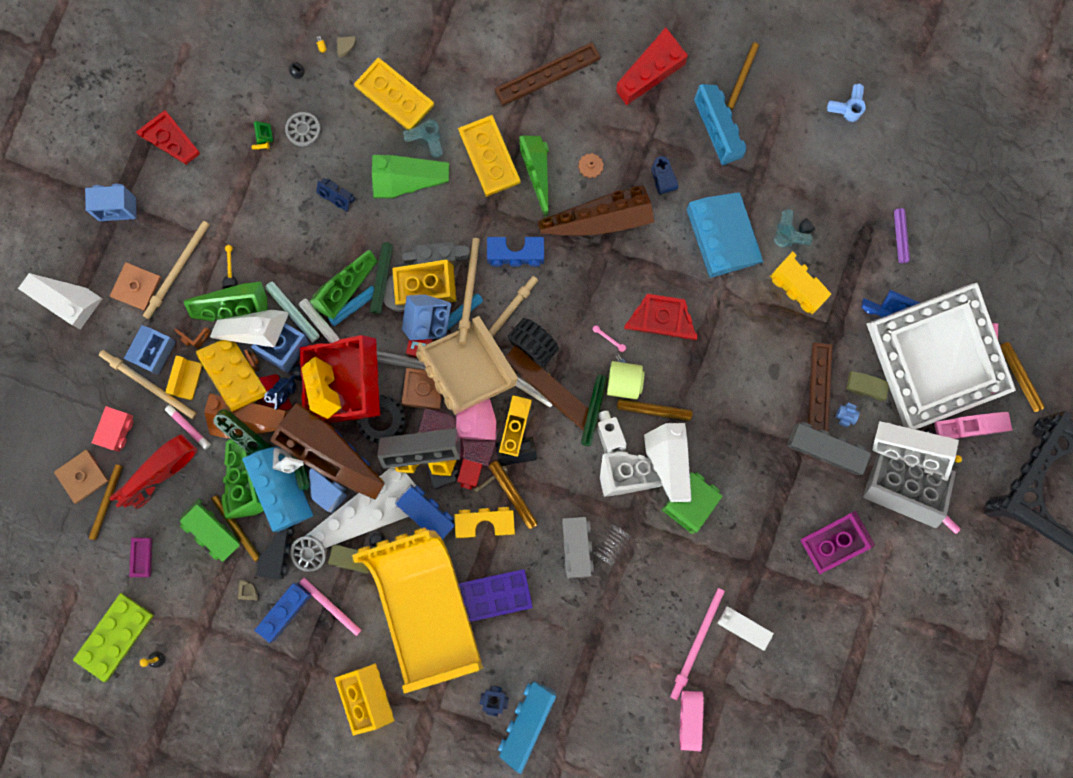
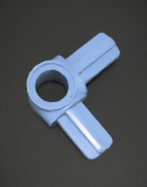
(845, 108)

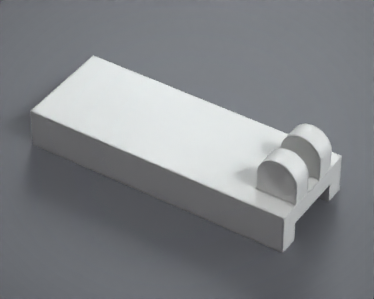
(745, 628)

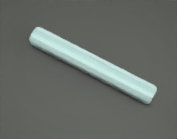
(295, 315)

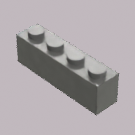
(419, 448)
(829, 449)

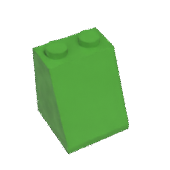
(694, 513)

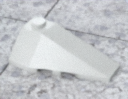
(64, 299)
(254, 328)
(669, 454)
(627, 473)

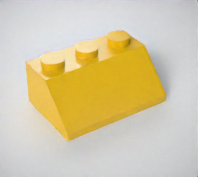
(364, 699)

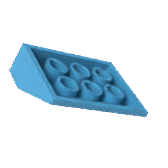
(724, 233)
(527, 725)

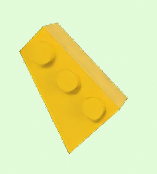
(800, 284)

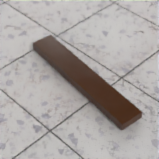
(547, 74)
(820, 386)
(548, 387)

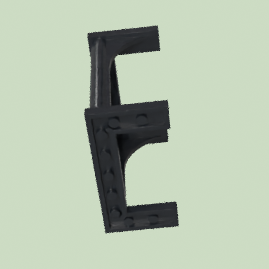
(1014, 505)

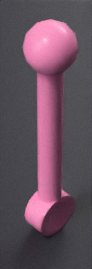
(621, 348)

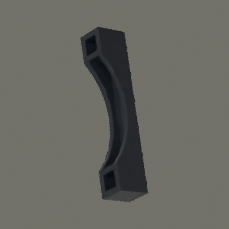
(273, 560)

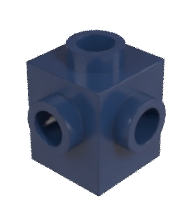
(491, 708)

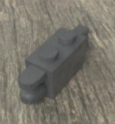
(437, 252)

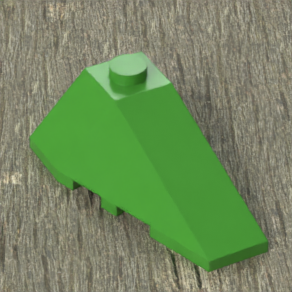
(534, 154)
(401, 175)
(338, 290)
(228, 302)
(240, 495)

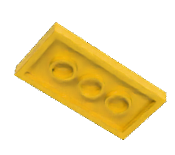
(394, 94)
(489, 155)
(231, 374)

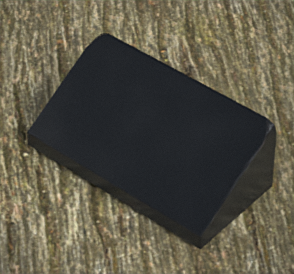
(526, 453)

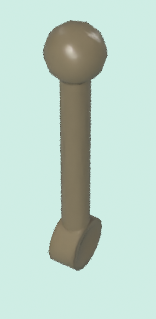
(477, 489)

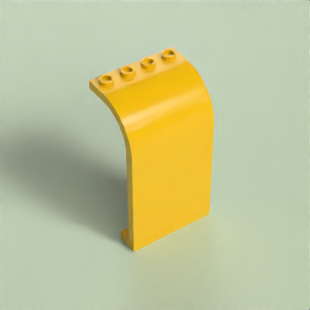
(423, 608)

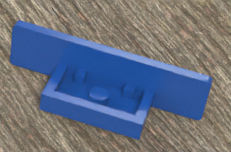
(892, 303)

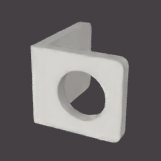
(286, 465)

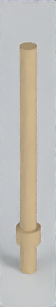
(523, 293)
(156, 300)
(464, 324)
(118, 364)

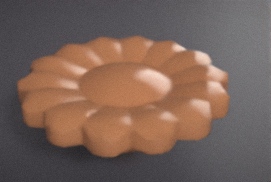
(590, 165)

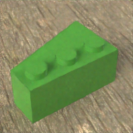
(208, 531)

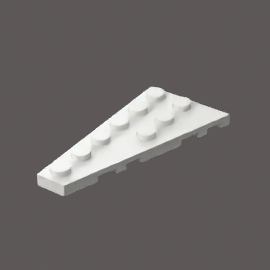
(363, 513)

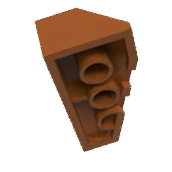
(257, 417)

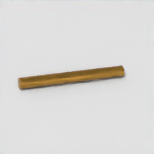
(743, 74)
(105, 502)
(237, 530)

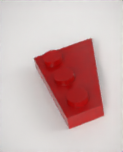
(168, 136)

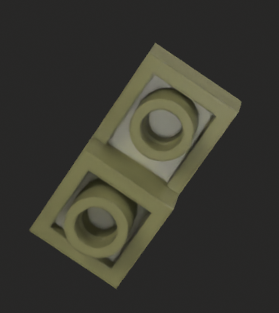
(867, 385)
(343, 558)

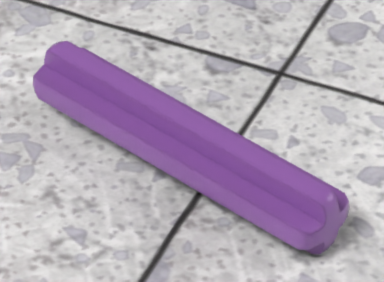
(901, 235)

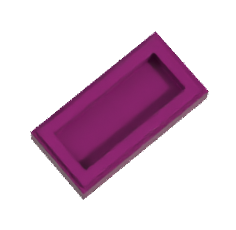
(140, 557)

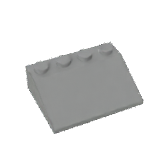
(909, 490)

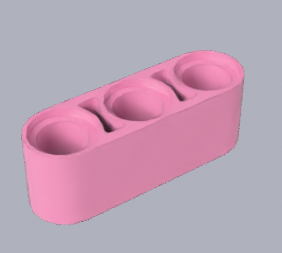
(691, 720)

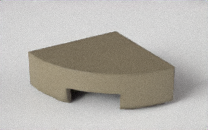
(345, 45)
(247, 591)

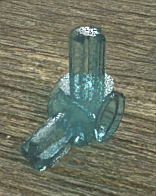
(432, 139)
(787, 229)

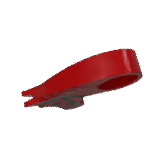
(156, 469)

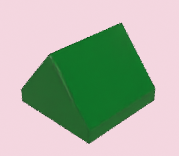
(263, 132)

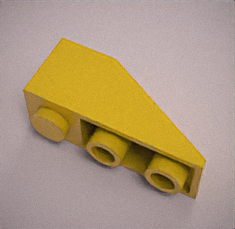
(515, 425)

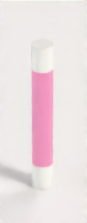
(187, 426)

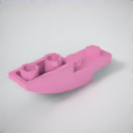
(974, 425)

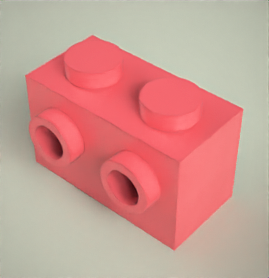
(113, 429)

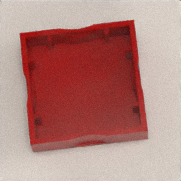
(354, 374)

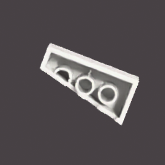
(917, 448)

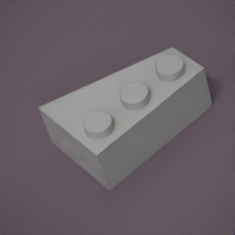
(577, 547)

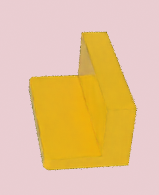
(184, 378)

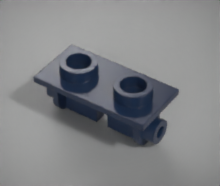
(328, 190)
(281, 391)

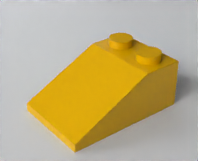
(429, 278)

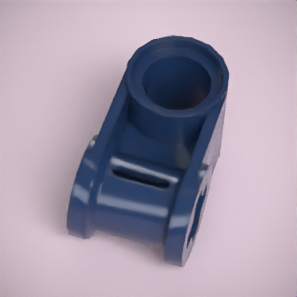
(664, 179)

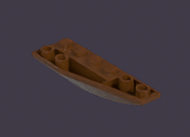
(602, 215)
(325, 451)

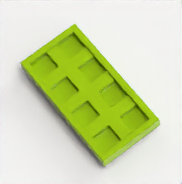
(113, 637)

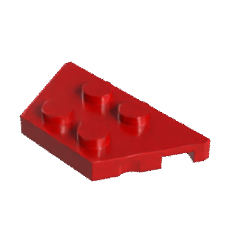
(662, 317)

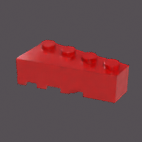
(652, 67)

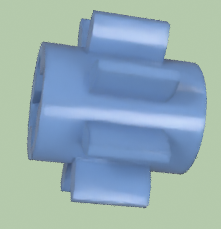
(847, 414)

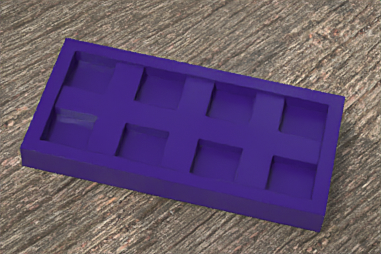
(496, 595)

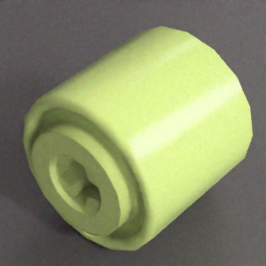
(625, 380)

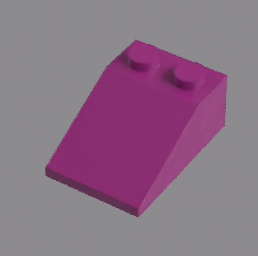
(837, 542)

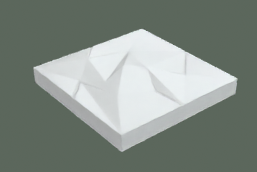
(941, 357)

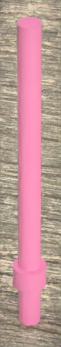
(681, 680)

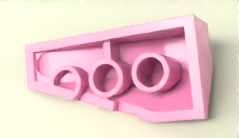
(477, 422)

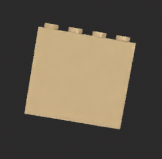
(467, 371)

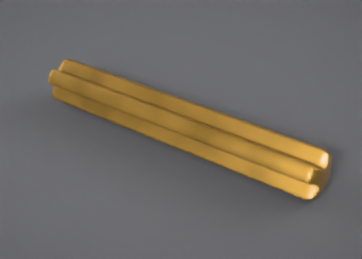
(1022, 377)
(652, 409)
(513, 494)

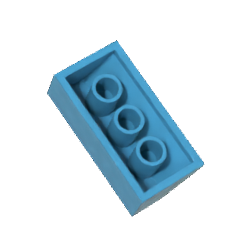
(719, 123)
(277, 491)

